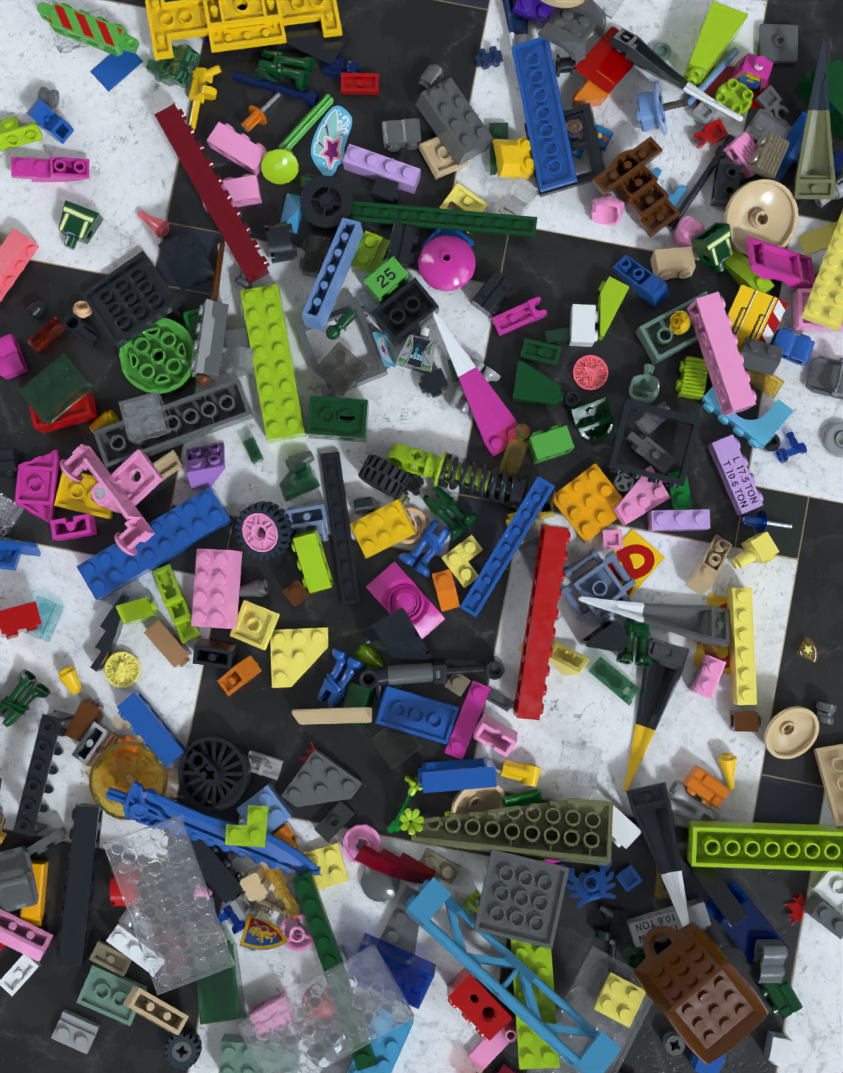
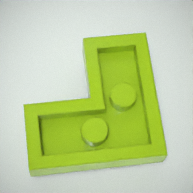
(251, 834)

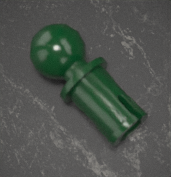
(333, 331)

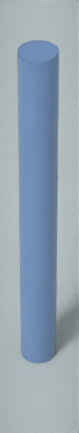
(713, 75)

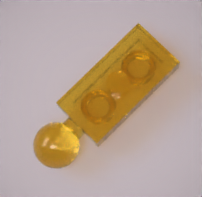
(515, 450)

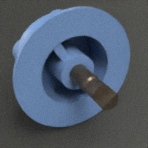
(652, 109)

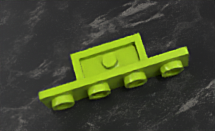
(14, 135)

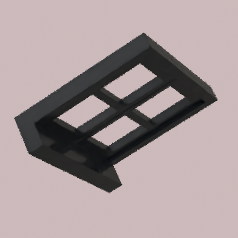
(591, 142)

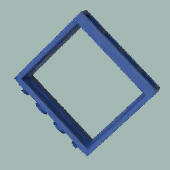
(457, 775)

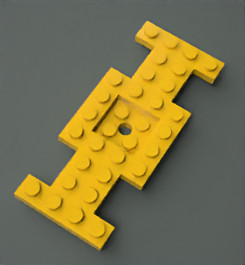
(215, 17)

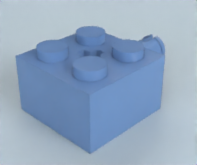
(277, 807)

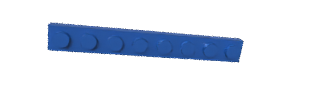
(507, 546)

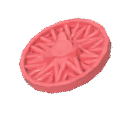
(590, 372)

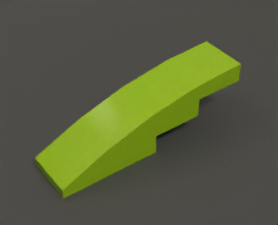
(176, 603)

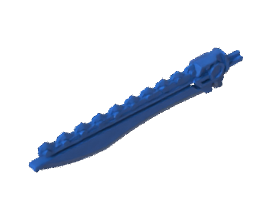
(151, 808)

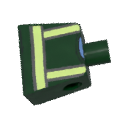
(78, 224)
(714, 245)

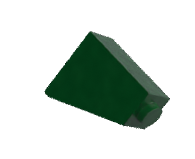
(535, 388)

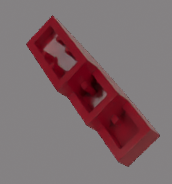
(400, 867)

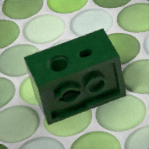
(338, 419)

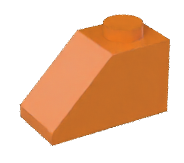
(445, 590)
(239, 675)

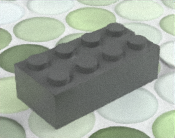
(454, 121)

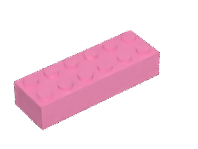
(721, 354)

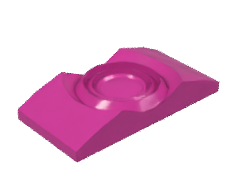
(780, 264)
(397, 590)

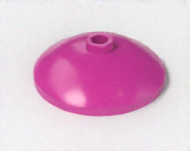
(447, 274)

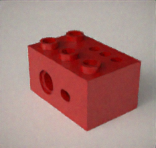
(80, 412)
(471, 998)

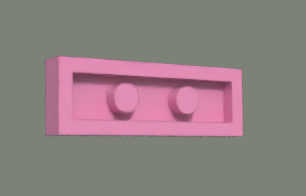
(487, 1050)

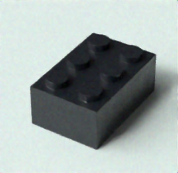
(404, 312)

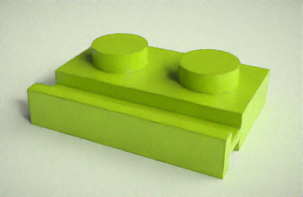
(370, 252)

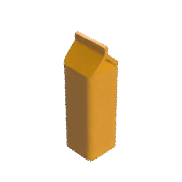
(35, 913)

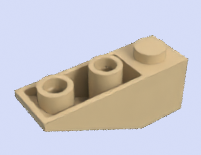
(709, 565)

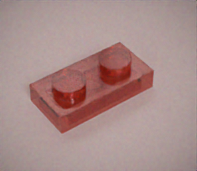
(46, 334)

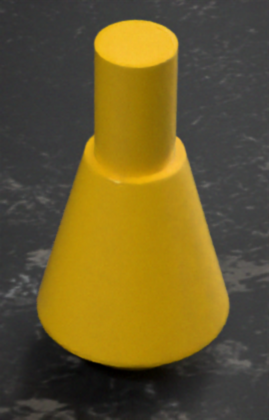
(728, 765)

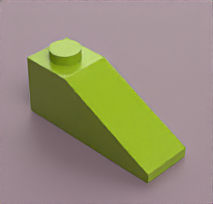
(740, 269)
(608, 303)
(137, 610)

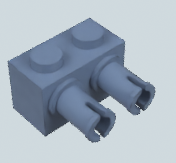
(309, 514)

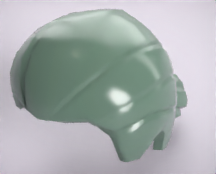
(645, 387)

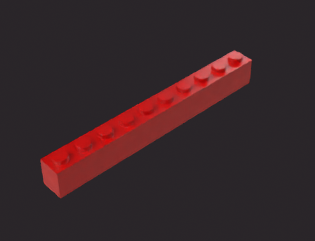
(541, 621)

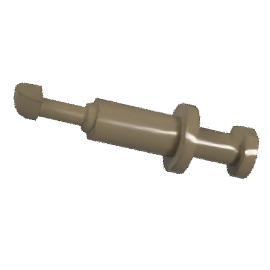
(270, 905)

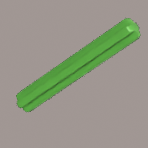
(307, 122)

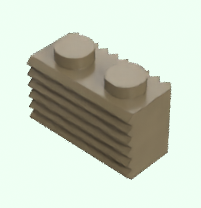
(768, 155)

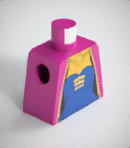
(753, 71)

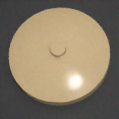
(761, 211)

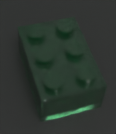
(56, 389)

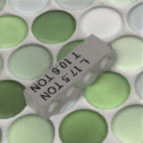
(668, 917)

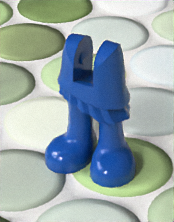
(435, 544)
(332, 684)

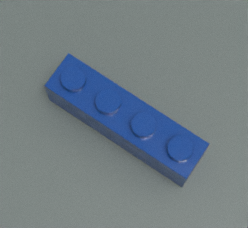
(151, 728)

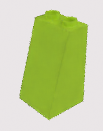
(715, 36)

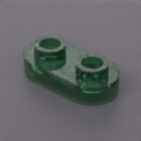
(640, 955)

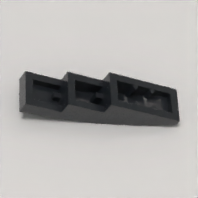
(113, 627)
(719, 893)

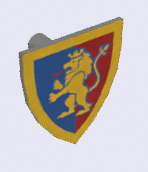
(261, 935)

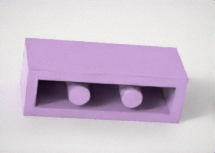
(678, 520)

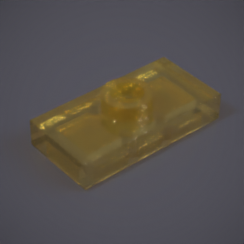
(768, 384)

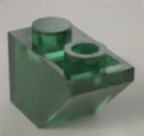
(299, 481)

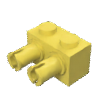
(756, 549)

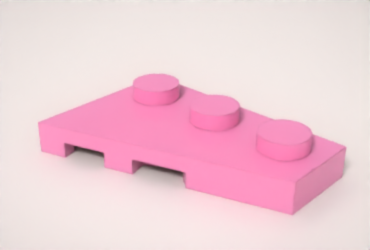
(640, 499)

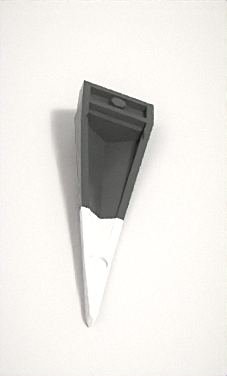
(695, 622)

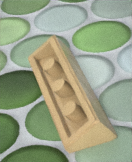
(333, 715)

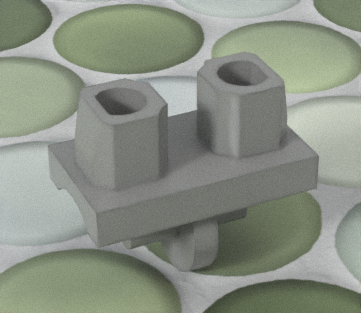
(264, 764)

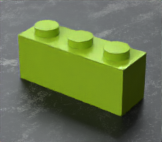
(312, 561)

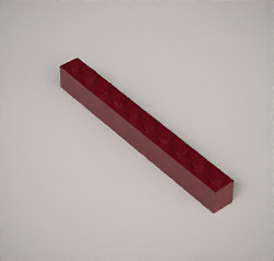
(212, 194)

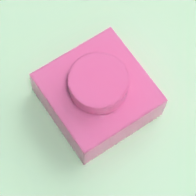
(612, 539)

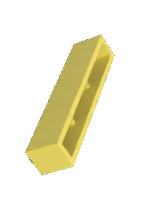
(742, 646)

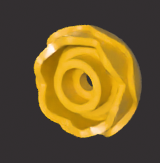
(679, 322)

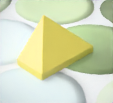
(567, 660)

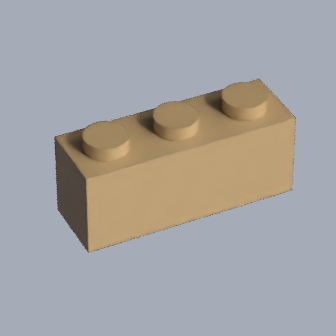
(155, 1010)

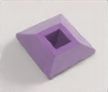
(205, 465)

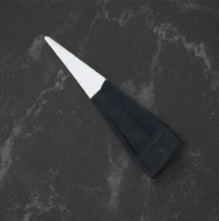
(646, 59)
(655, 819)

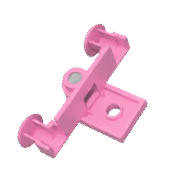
(118, 490)

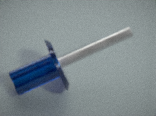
(760, 521)

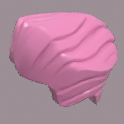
(607, 210)
(687, 230)

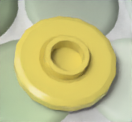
(122, 669)

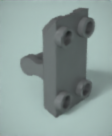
(826, 377)
(17, 880)

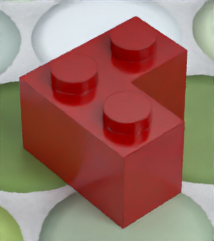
(19, 618)

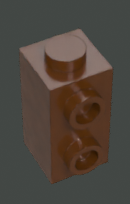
(86, 714)

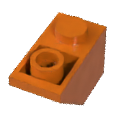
(589, 94)

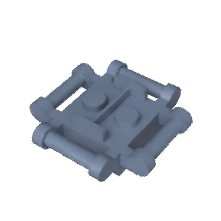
(596, 583)

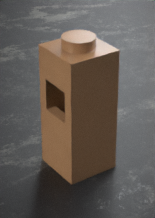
(168, 644)

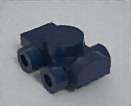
(486, 60)

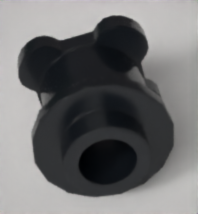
(564, 65)

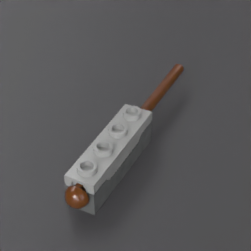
(210, 330)

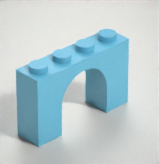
(756, 431)

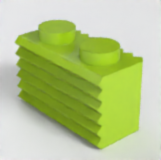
(692, 379)

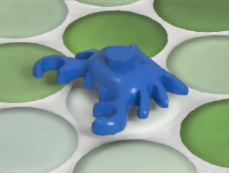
(591, 885)

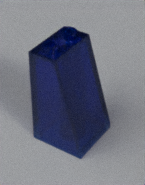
(748, 930)

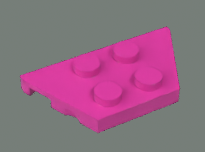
(38, 485)

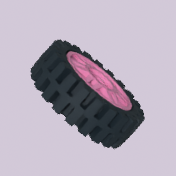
(271, 519)

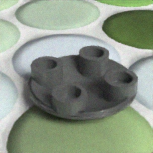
(379, 886)

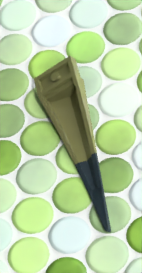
(815, 162)

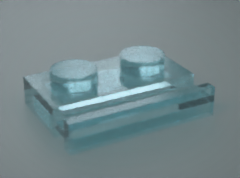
(50, 615)

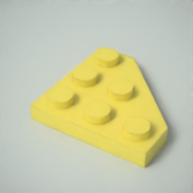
(294, 653)

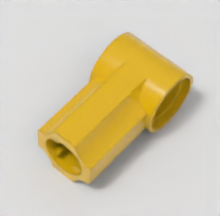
(525, 773)

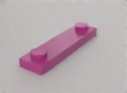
(467, 720)

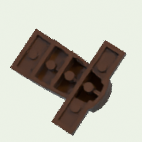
(639, 187)

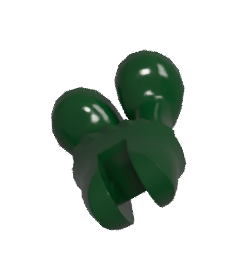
(278, 69)
(447, 502)
(642, 633)
(18, 708)

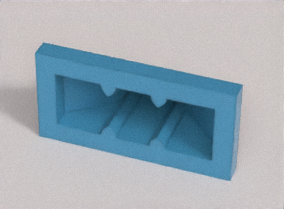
(292, 211)

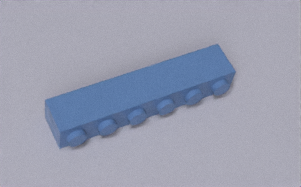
(332, 274)

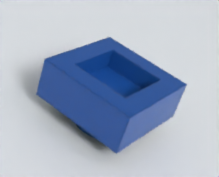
(628, 877)

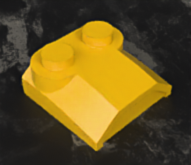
(514, 158)

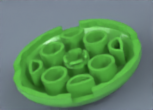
(164, 375)

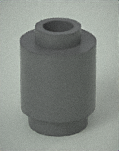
(431, 77)

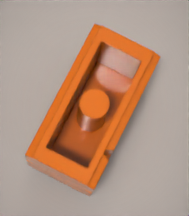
(706, 787)

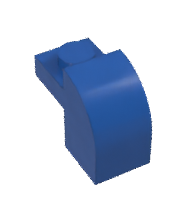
(50, 122)

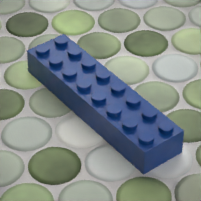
(173, 534)

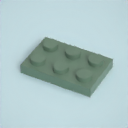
(106, 993)

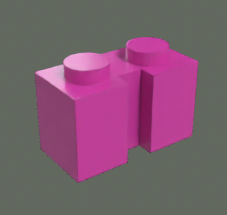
(81, 526)

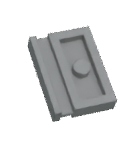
(75, 1031)

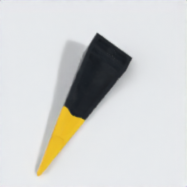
(656, 690)

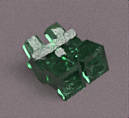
(177, 69)

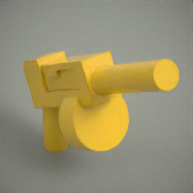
(200, 90)

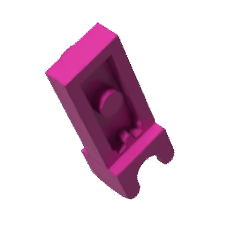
(518, 316)

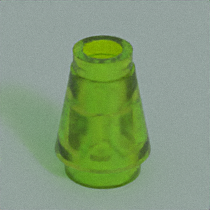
(368, 656)

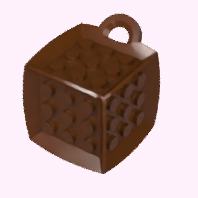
(699, 991)

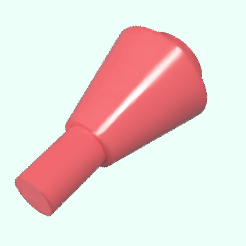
(158, 226)

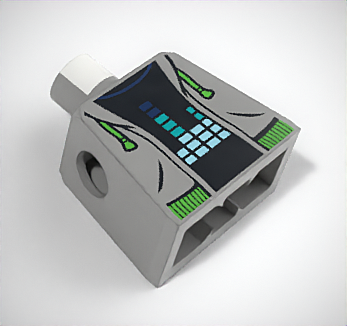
(417, 352)

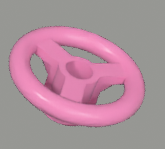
(296, 938)

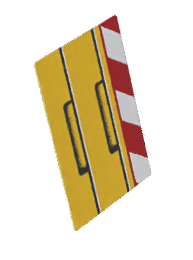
(755, 315)

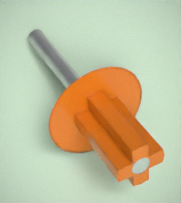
(257, 115)

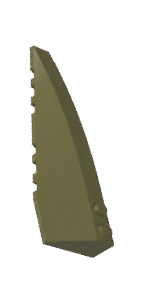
(552, 830)

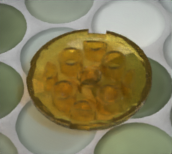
(118, 762)

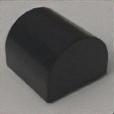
(363, 505)

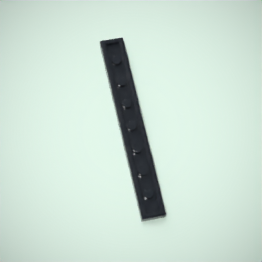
(340, 528)

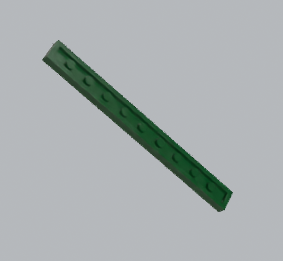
(444, 219)
(325, 944)

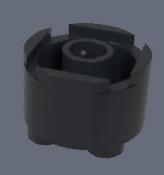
(279, 242)

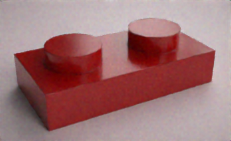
(360, 83)

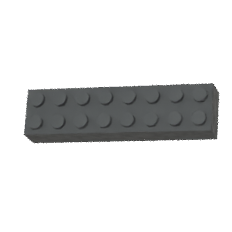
(187, 419)

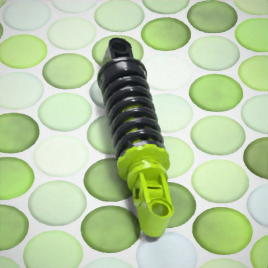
(449, 471)

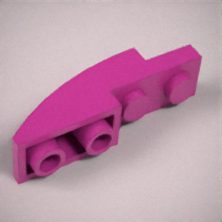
(50, 170)

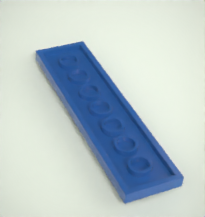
(544, 114)

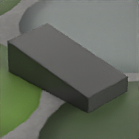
(500, 700)

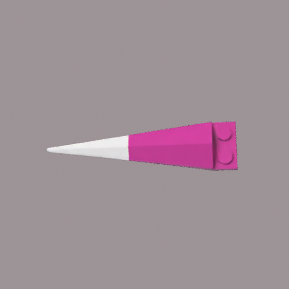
(490, 413)

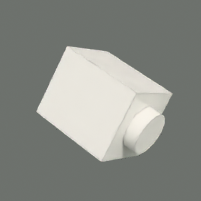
(778, 1048)

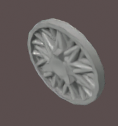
(834, 439)

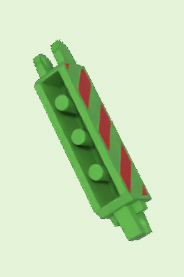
(88, 29)

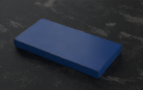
(416, 714)

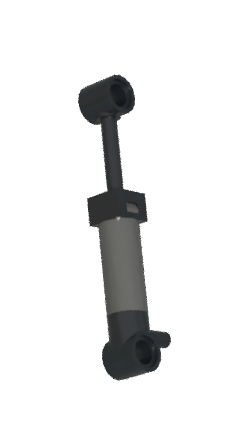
(423, 672)

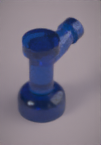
(783, 454)
(228, 913)

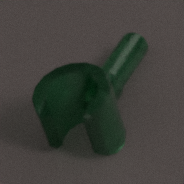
(261, 72)

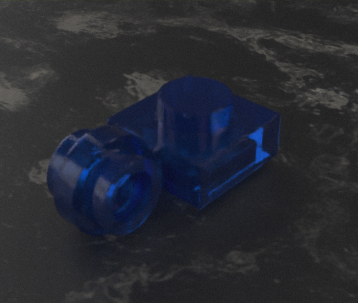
(338, 67)

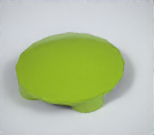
(734, 96)
(279, 166)

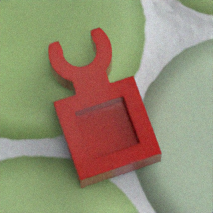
(712, 133)

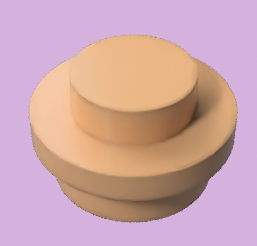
(82, 309)

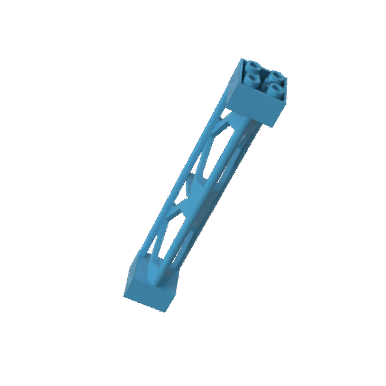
(598, 1050)

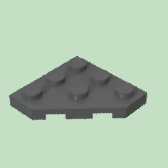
(320, 782)

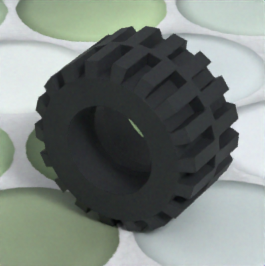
(384, 476)

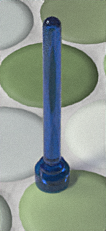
(310, 97)

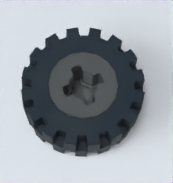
(190, 1049)

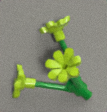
(409, 820)

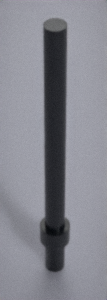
(719, 154)

